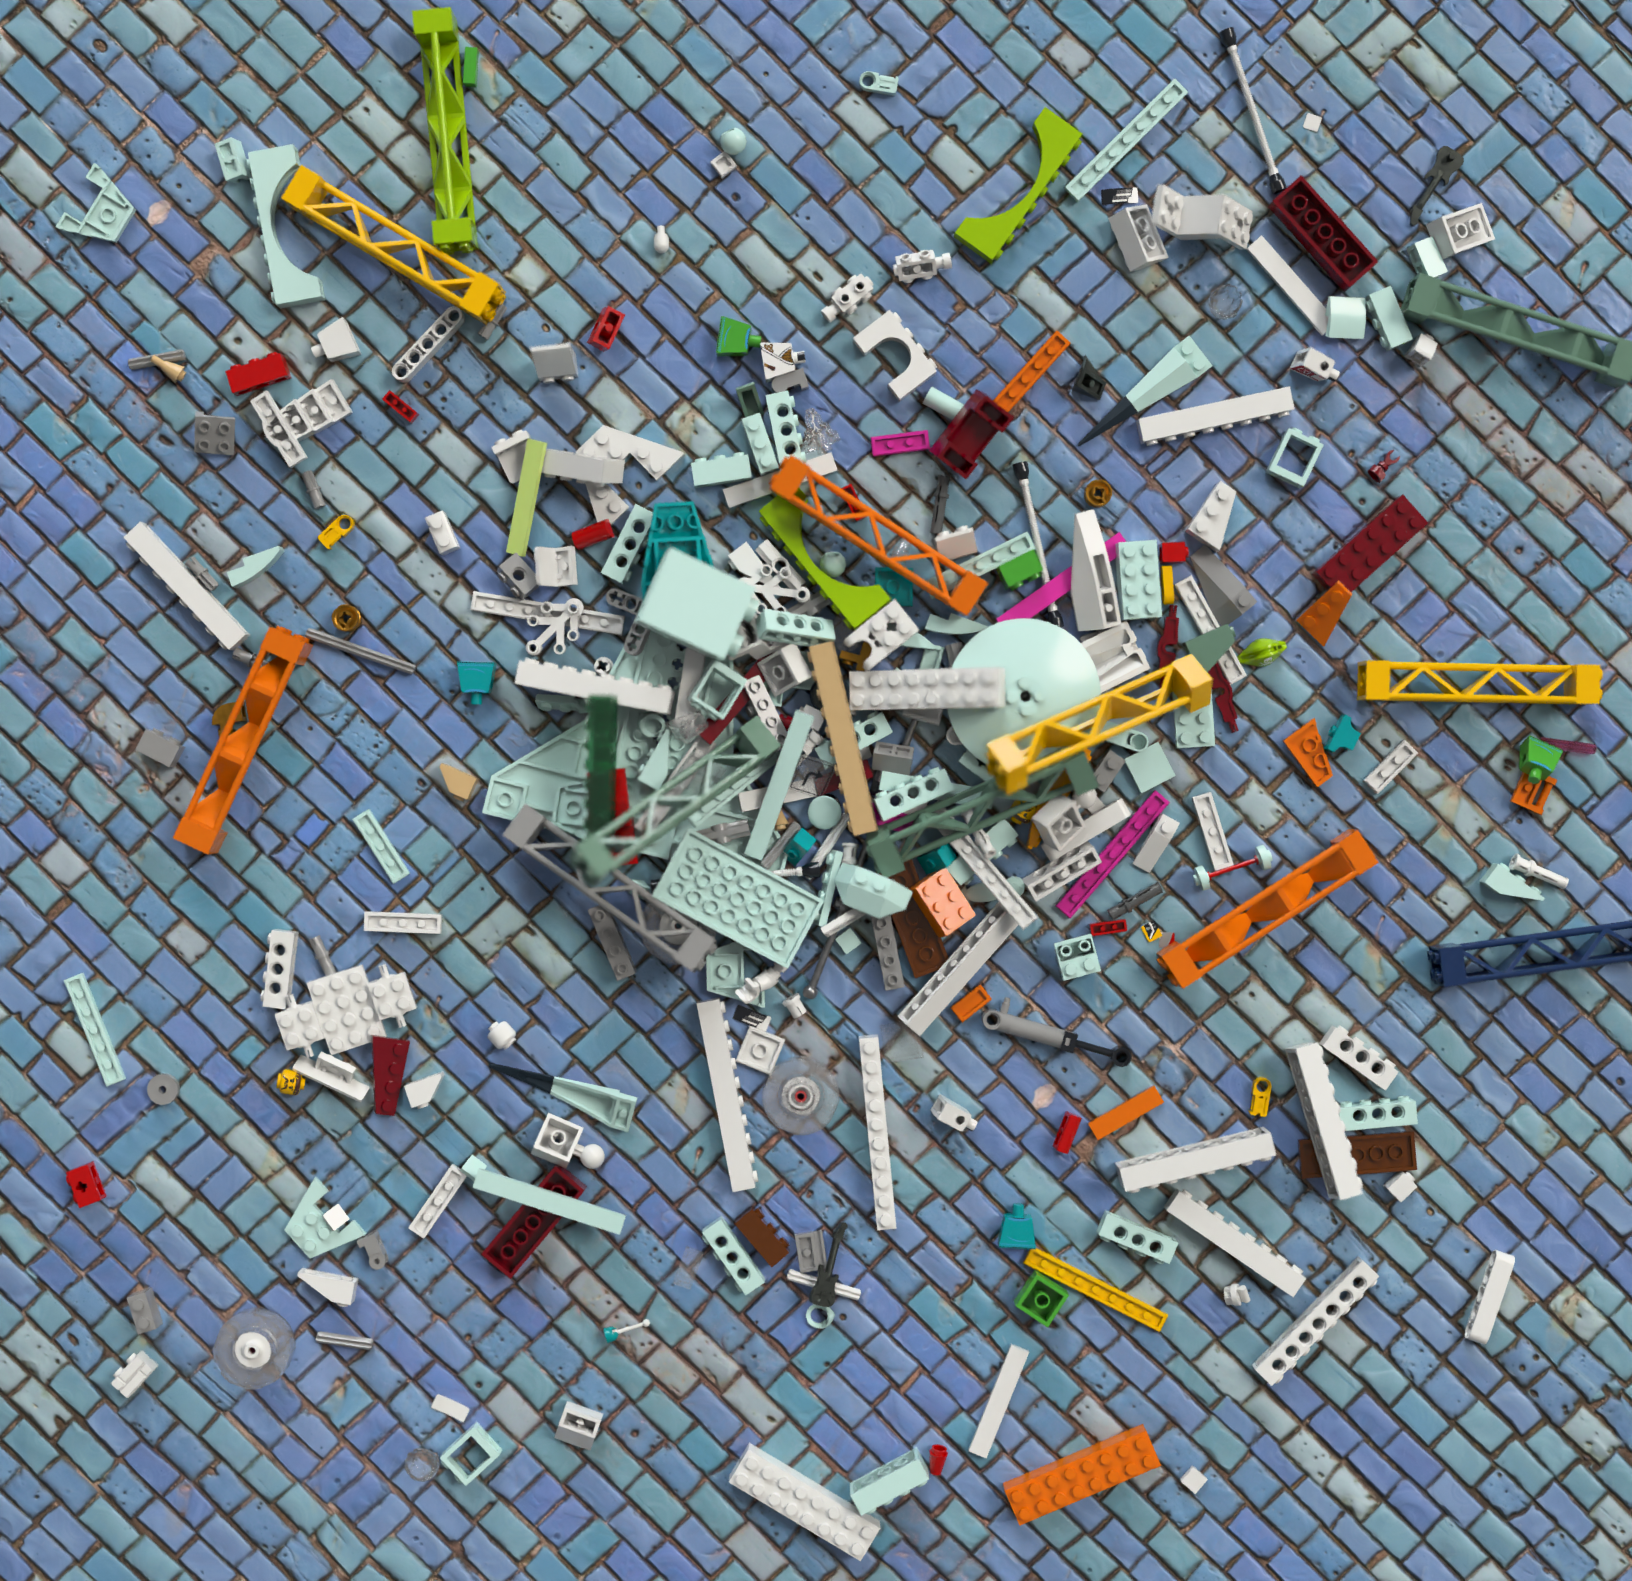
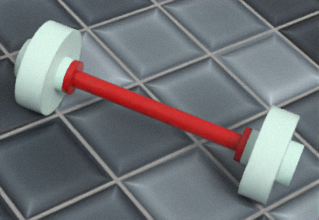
(1262, 857)

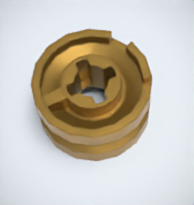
(1098, 501)
(352, 623)

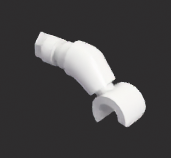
(761, 982)

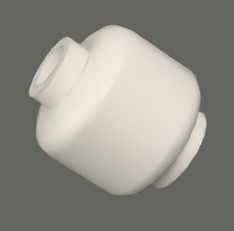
(501, 1035)

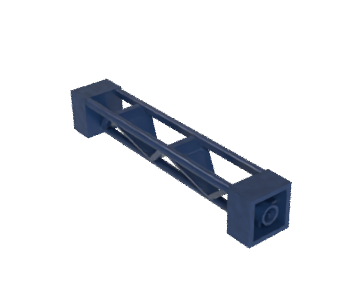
(1450, 969)

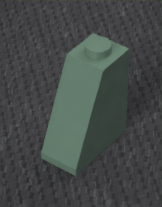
(1211, 645)

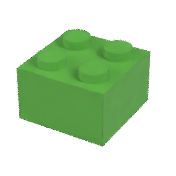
(1020, 569)
(1041, 1298)

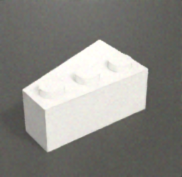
(1212, 517)

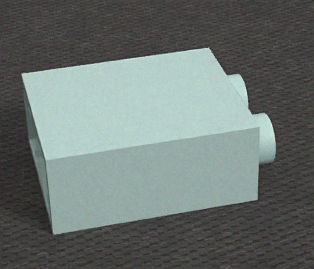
(697, 606)

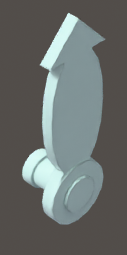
(980, 893)

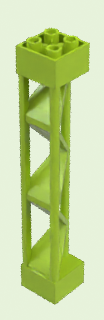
(445, 110)

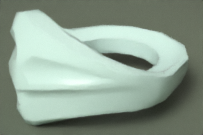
(650, 715)
(825, 1323)

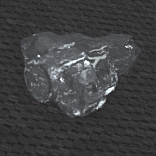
(818, 434)

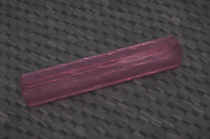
(1571, 746)

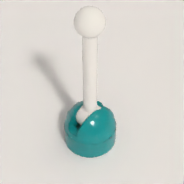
(612, 1333)

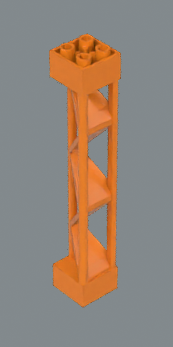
(788, 481)
(234, 752)
(1279, 902)

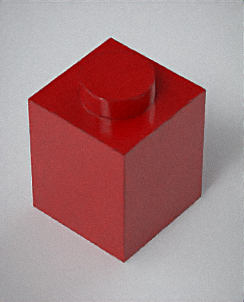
(1173, 552)

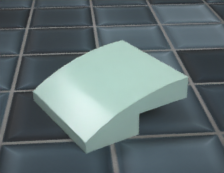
(1346, 317)

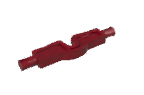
(1169, 637)
(1224, 701)

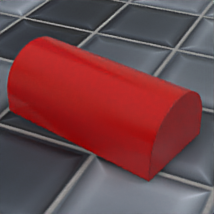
(592, 534)
(1067, 1132)

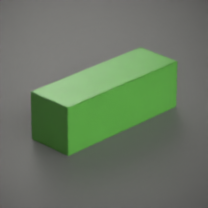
(470, 66)

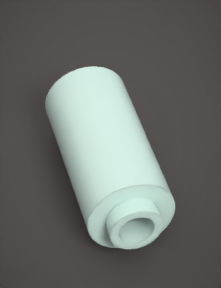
(942, 403)

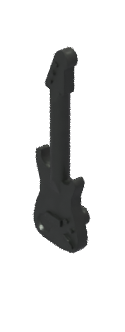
(1446, 163)
(824, 1289)

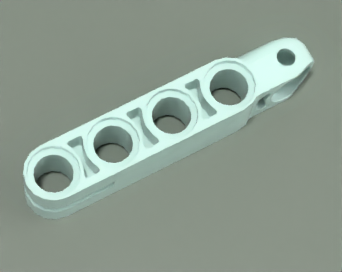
(1128, 739)

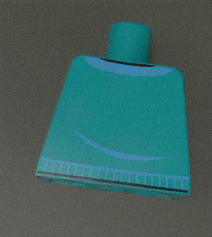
(476, 679)
(1017, 1229)

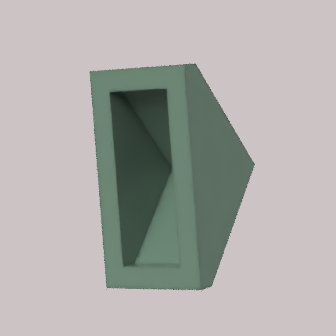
(749, 399)

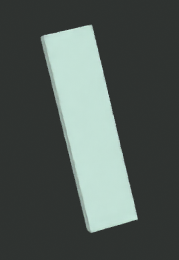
(381, 846)

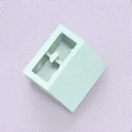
(1076, 957)

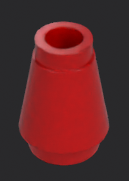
(938, 1456)

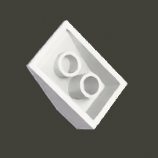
(1461, 231)
(555, 362)

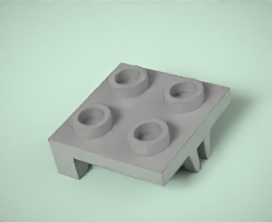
(214, 434)

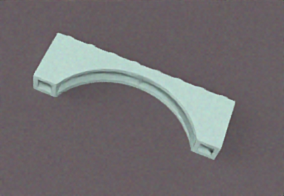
(270, 172)

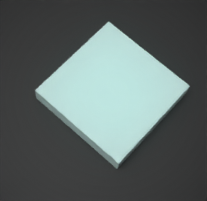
(1149, 767)

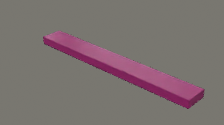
(1053, 589)
(1113, 853)

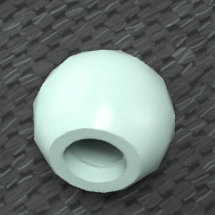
(733, 141)
(832, 564)

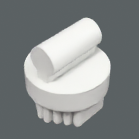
(1236, 1295)

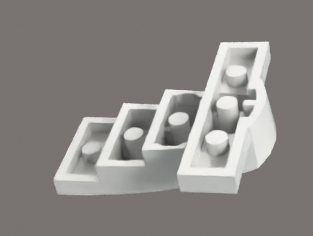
(300, 418)

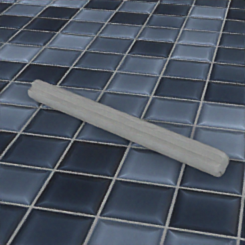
(360, 651)

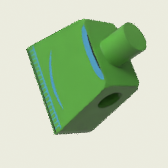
(735, 338)
(1538, 759)

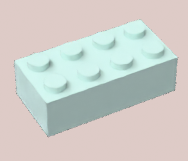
(1138, 580)
(889, 1482)

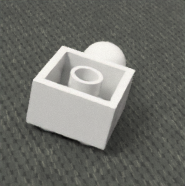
(1060, 819)
(560, 1153)

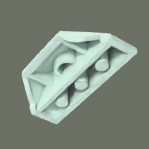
(870, 891)

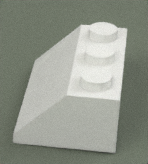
(1138, 237)

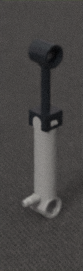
(1046, 1034)

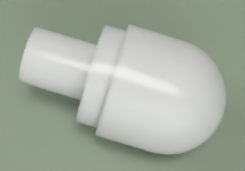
(661, 240)

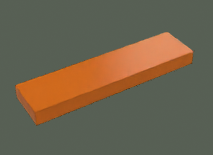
(1125, 1112)

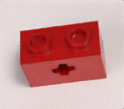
(606, 328)
(85, 1174)

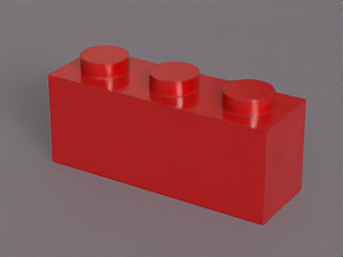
(258, 374)

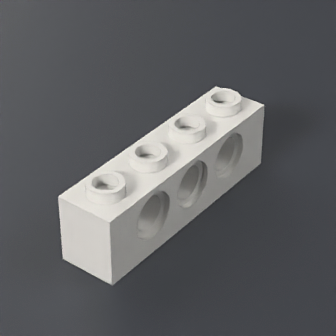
(1061, 871)
(289, 940)
(1386, 1071)

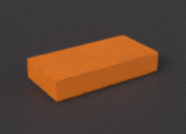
(971, 1003)

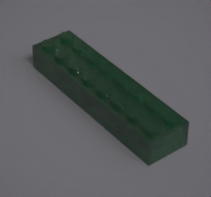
(601, 764)

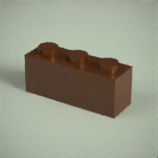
(762, 1235)

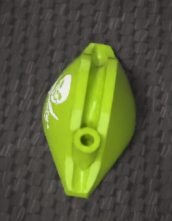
(1262, 652)

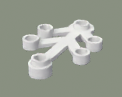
(770, 590)
(557, 625)

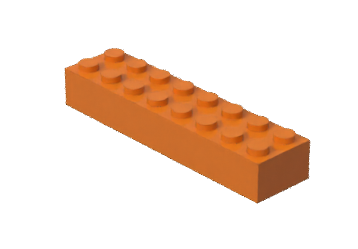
(1081, 1474)

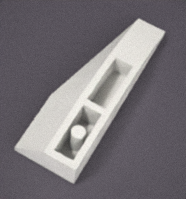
(1091, 578)

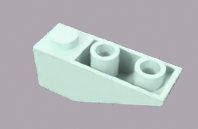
(657, 767)
(1503, 882)

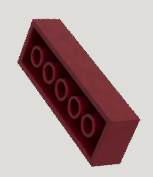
(1322, 233)
(1372, 545)
(530, 1225)

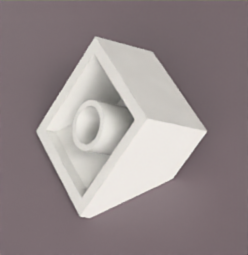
(784, 669)

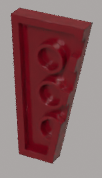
(389, 1062)

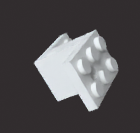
(1202, 217)

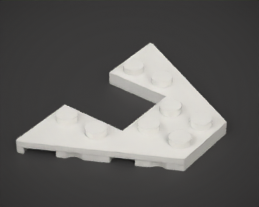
(619, 445)

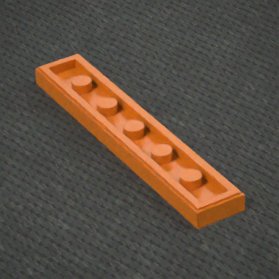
(1032, 371)

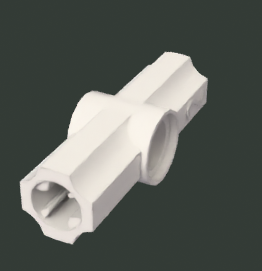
(771, 557)

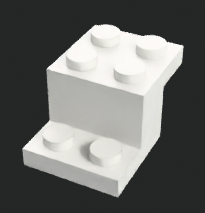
(751, 644)

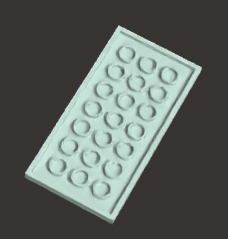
(737, 898)

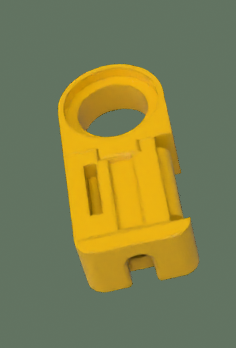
(335, 532)
(1167, 585)
(1260, 1099)

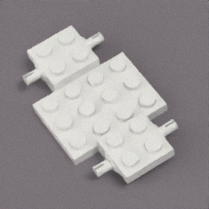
(345, 1010)

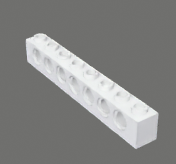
(1316, 1310)

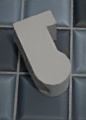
(790, 381)
(375, 1249)

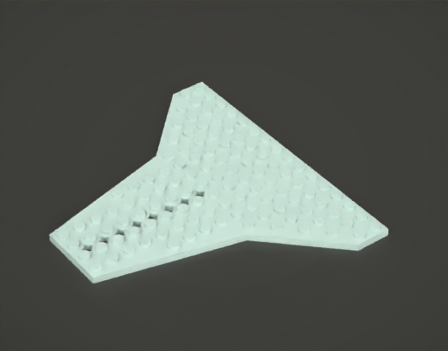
(562, 760)

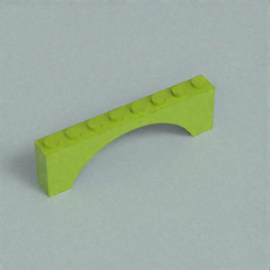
(990, 234)
(853, 602)

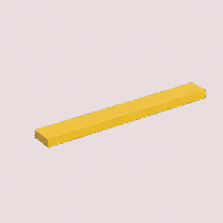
(1095, 1288)

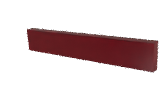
(716, 727)

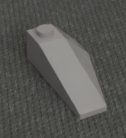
(1223, 591)

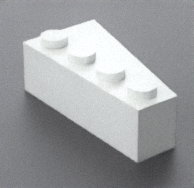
(582, 467)

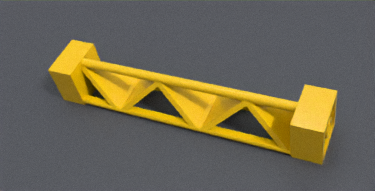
(308, 192)
(1183, 677)
(1580, 683)

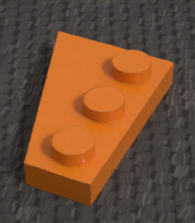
(1325, 612)
(1308, 751)

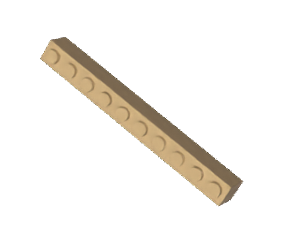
(843, 738)

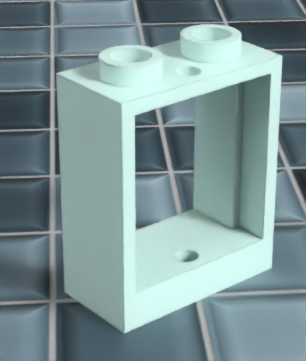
(1285, 475)
(728, 674)
(483, 1440)

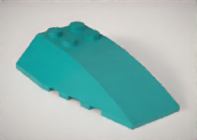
(675, 527)

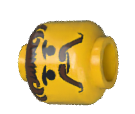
(1025, 816)
(290, 1082)

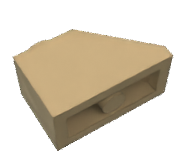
(458, 782)

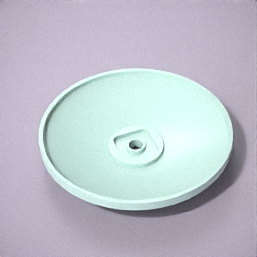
(1035, 660)

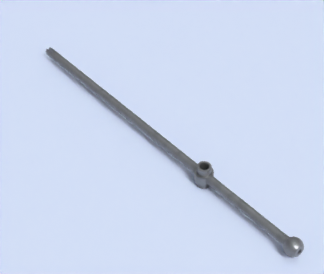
(810, 990)

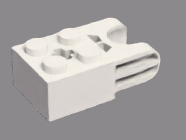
(881, 640)

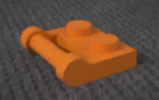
(1526, 791)

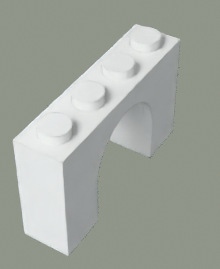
(889, 329)

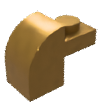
(850, 658)
(222, 714)

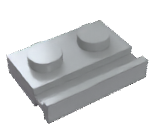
(810, 1250)

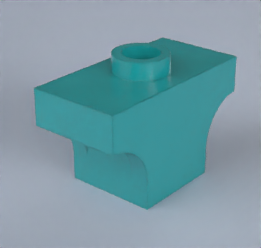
(1342, 735)
(799, 846)
(937, 859)

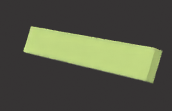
(526, 497)

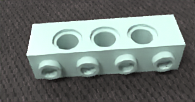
(776, 403)
(628, 533)
(794, 628)
(881, 730)
(941, 786)
(1406, 1116)
(1111, 1221)
(720, 1228)

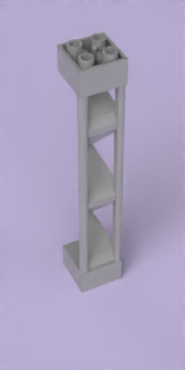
(526, 829)

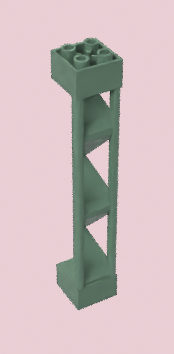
(1505, 322)
(889, 859)
(596, 862)

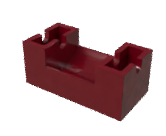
(970, 433)

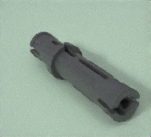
(941, 496)
(1134, 901)

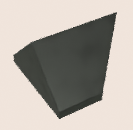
(1089, 381)

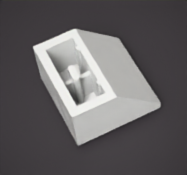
(956, 544)
(578, 1425)

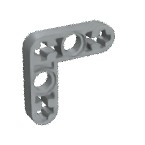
(633, 630)

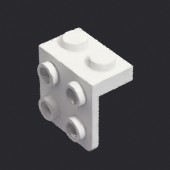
(511, 454)
(555, 566)

